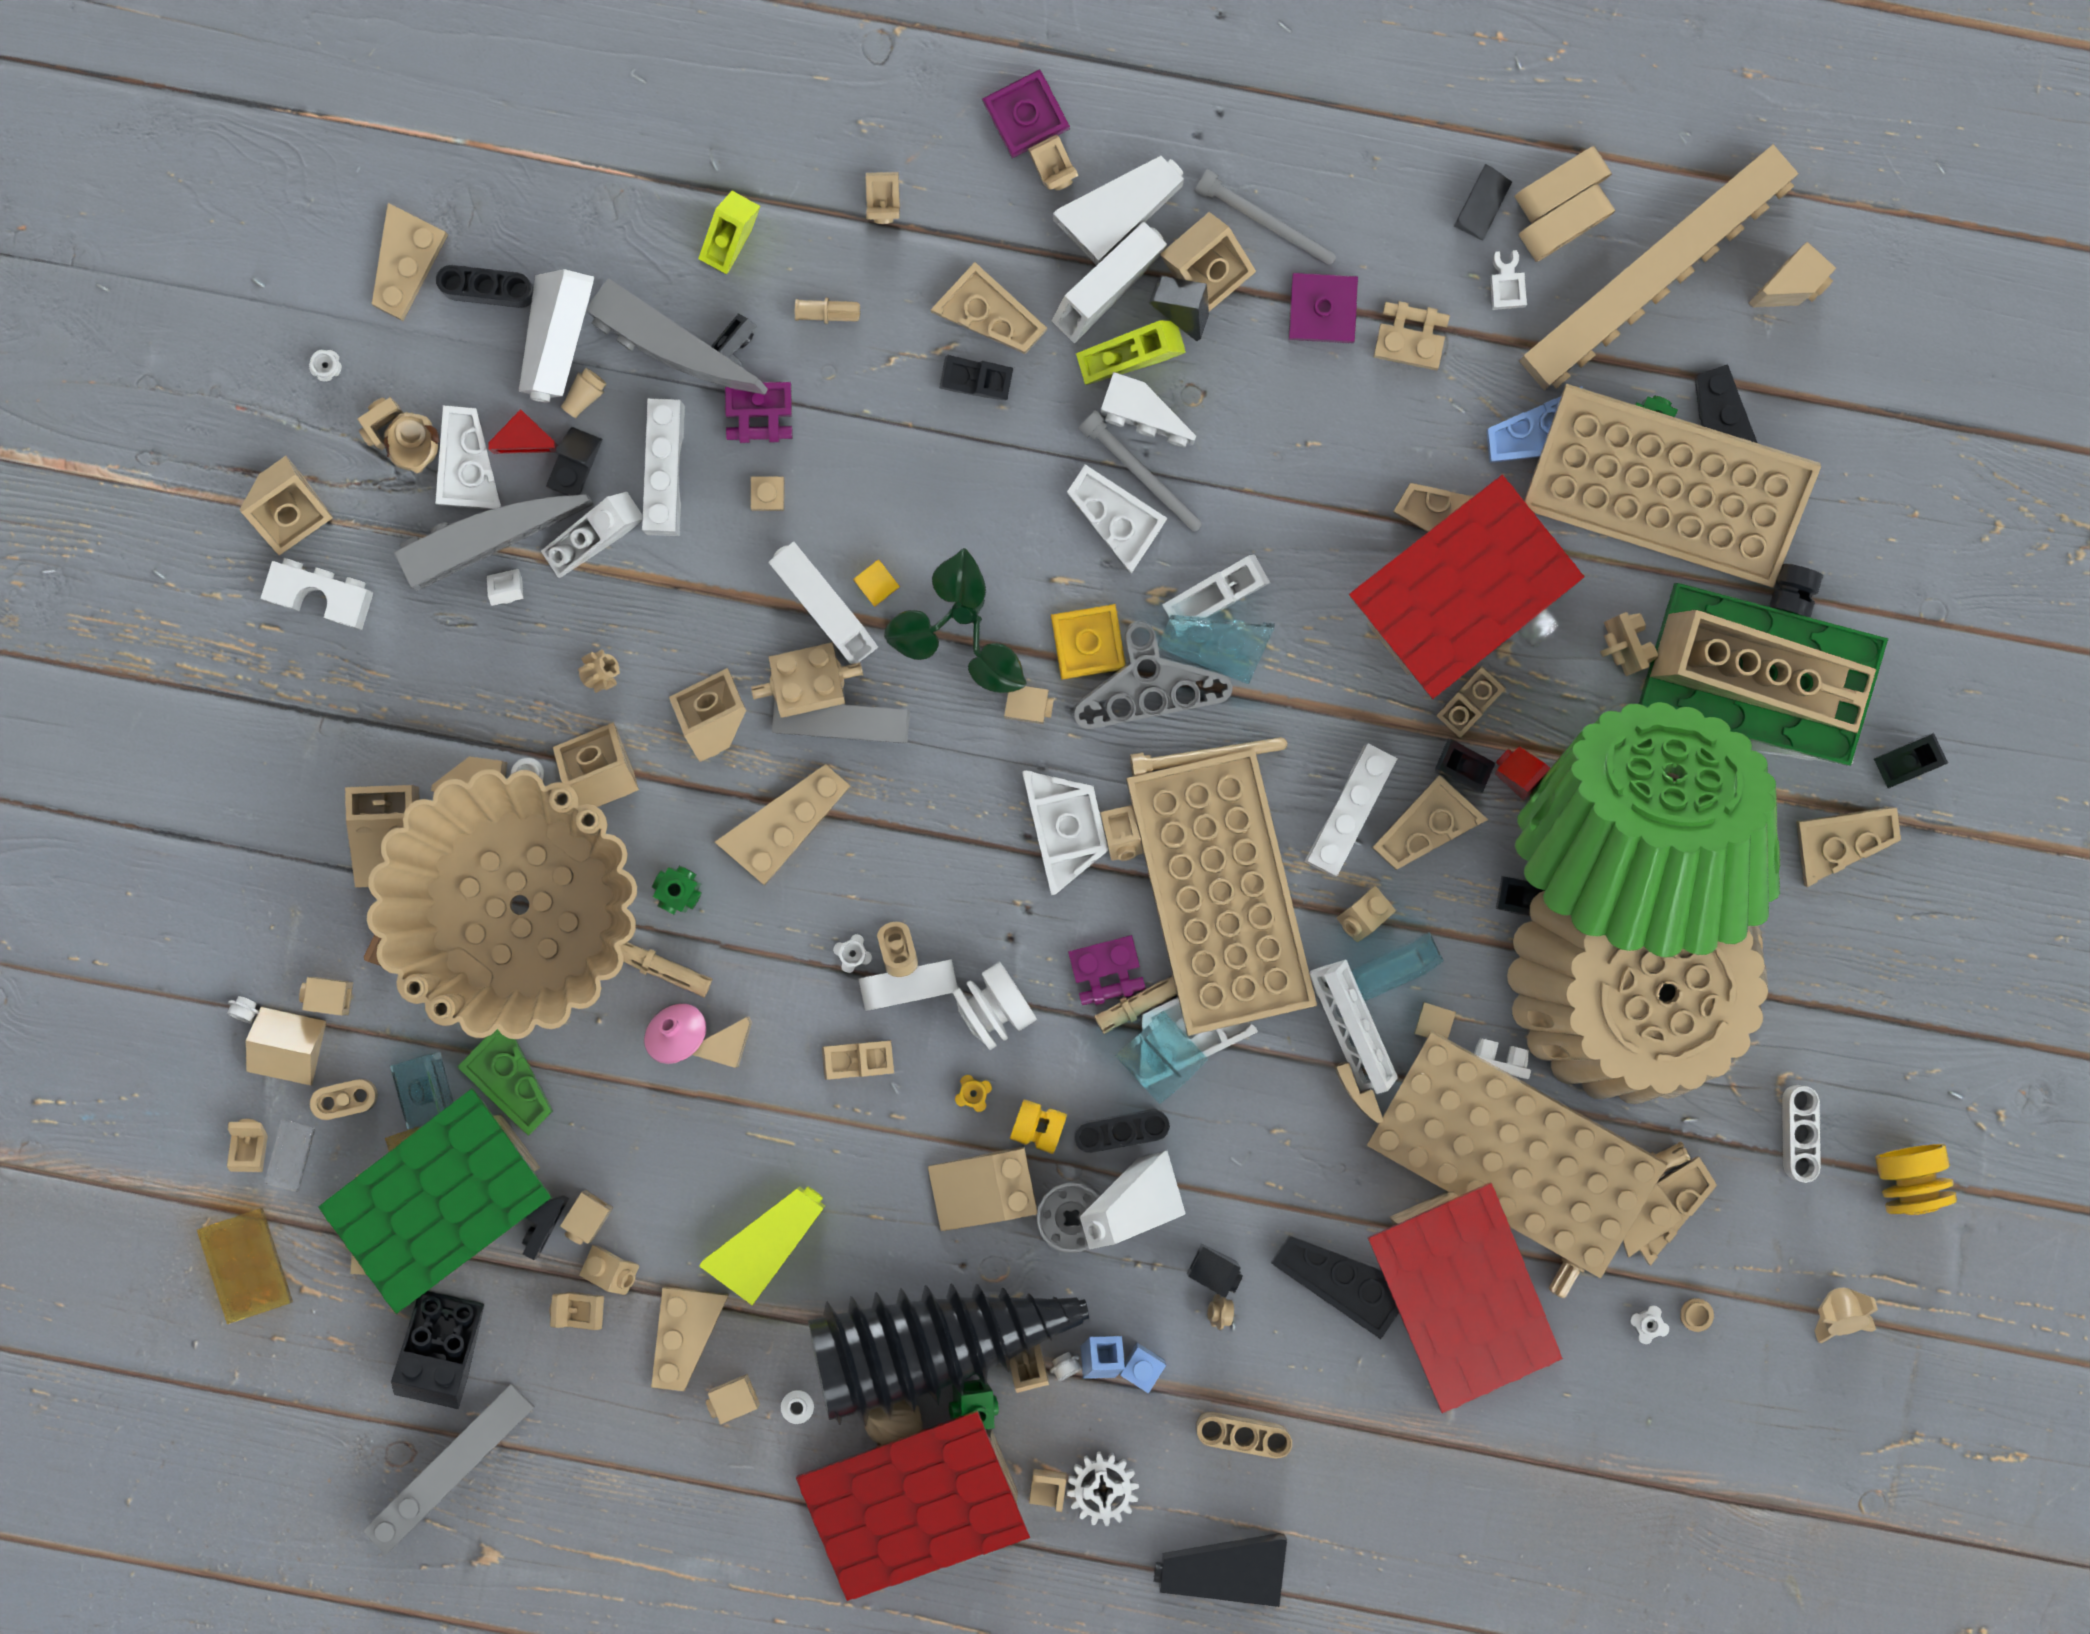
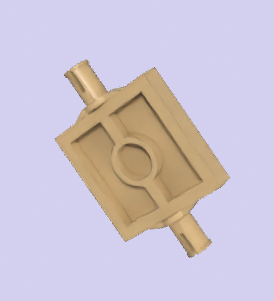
(806, 680)

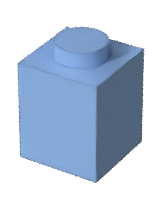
(1102, 1357)
(1143, 1367)

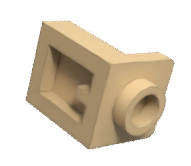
(1122, 833)

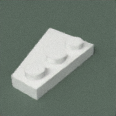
(1116, 515)

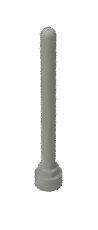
(1211, 187)
(1096, 428)

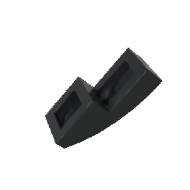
(976, 378)

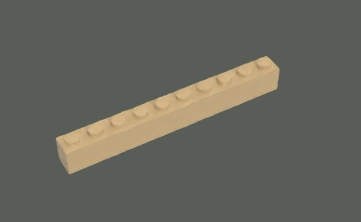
(1658, 267)

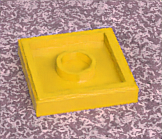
(1088, 641)

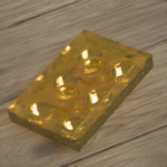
(244, 1266)

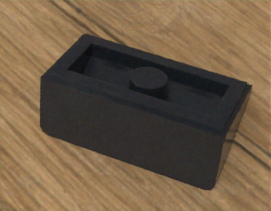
(1483, 202)

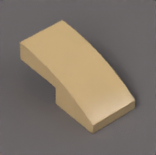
(857, 1060)
(1365, 1099)

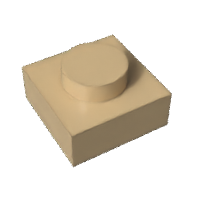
(767, 493)

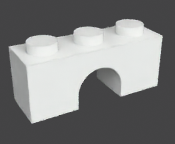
(290, 584)

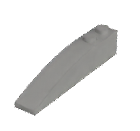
(664, 340)
(479, 536)
(448, 1469)

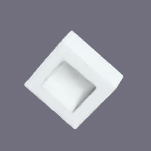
(505, 587)

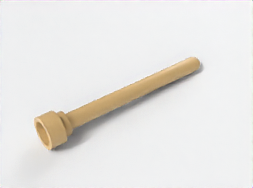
(1145, 764)

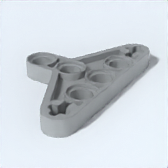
(1166, 680)

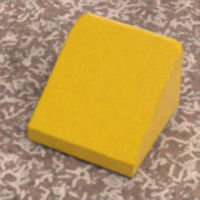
(876, 583)

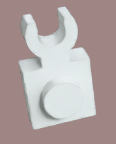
(1507, 287)

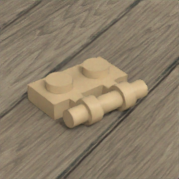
(1408, 345)

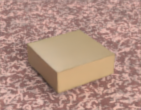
(1434, 1019)

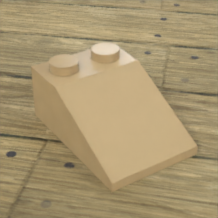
(983, 1189)

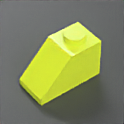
(728, 231)

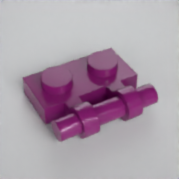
(746, 404)
(1103, 960)

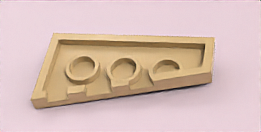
(779, 828)

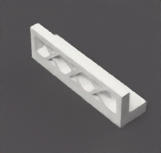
(1358, 1024)

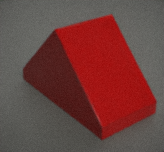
(521, 436)

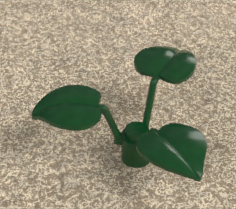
(959, 582)

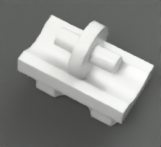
(1516, 1059)

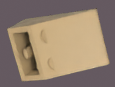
(369, 817)

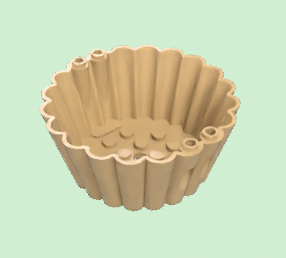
(451, 896)
(1602, 1012)

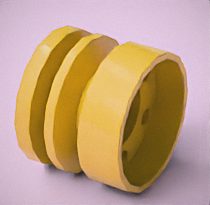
(1916, 1179)

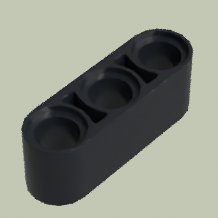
(471, 279)
(1138, 1132)

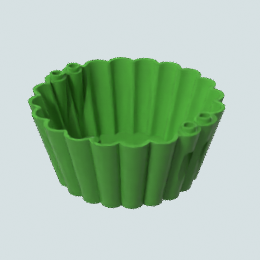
(1653, 854)

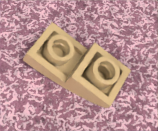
(1471, 701)

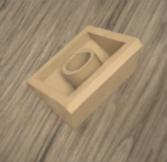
(284, 1045)

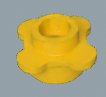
(978, 1101)

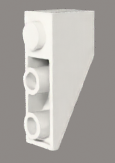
(1137, 405)
(593, 533)

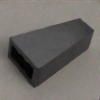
(1227, 1571)

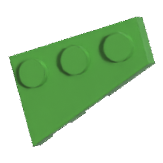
(507, 1079)

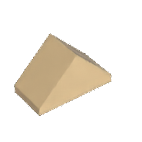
(727, 1045)
(1029, 1371)

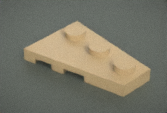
(404, 260)
(1427, 824)

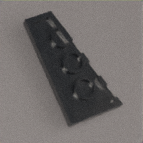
(1721, 404)
(1340, 1281)

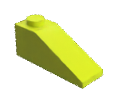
(1131, 351)

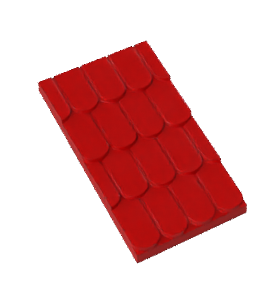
(1466, 587)
(1464, 1295)
(914, 1505)

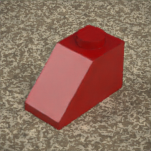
(1520, 771)

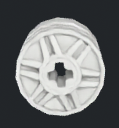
(994, 1006)

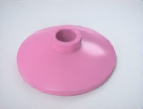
(675, 1033)

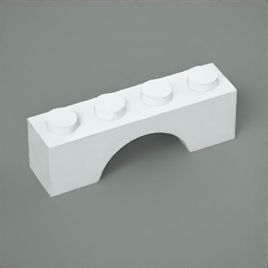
(662, 464)
(1351, 810)

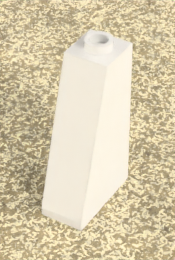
(1116, 209)
(1108, 281)
(553, 332)
(823, 603)
(1134, 1203)

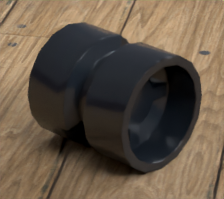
(1796, 589)

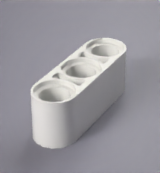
(923, 983)
(1810, 1146)

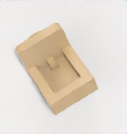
(1053, 163)
(882, 197)
(379, 414)
(1366, 914)
(246, 1146)
(609, 1271)
(576, 1310)

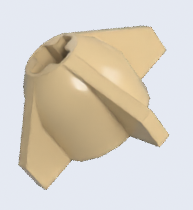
(1845, 1313)

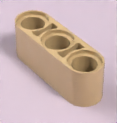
(1562, 184)
(1566, 222)
(1256, 1445)

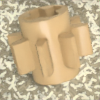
(599, 671)

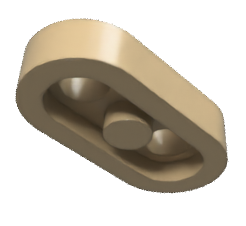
(897, 949)
(344, 1099)

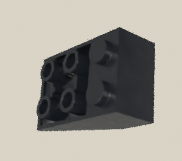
(438, 1350)

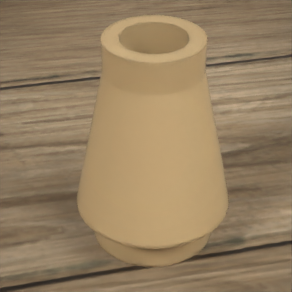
(583, 392)

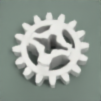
(1087, 1490)

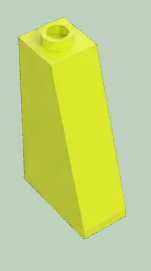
(760, 1249)

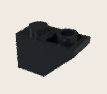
(1215, 1271)

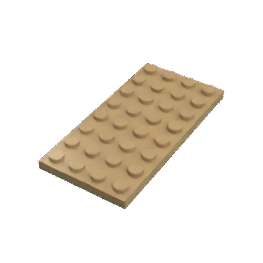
(1671, 485)
(1221, 892)
(1549, 1165)

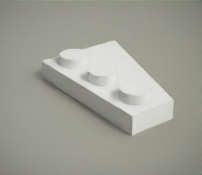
(464, 464)

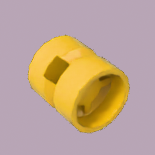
(1027, 1121)

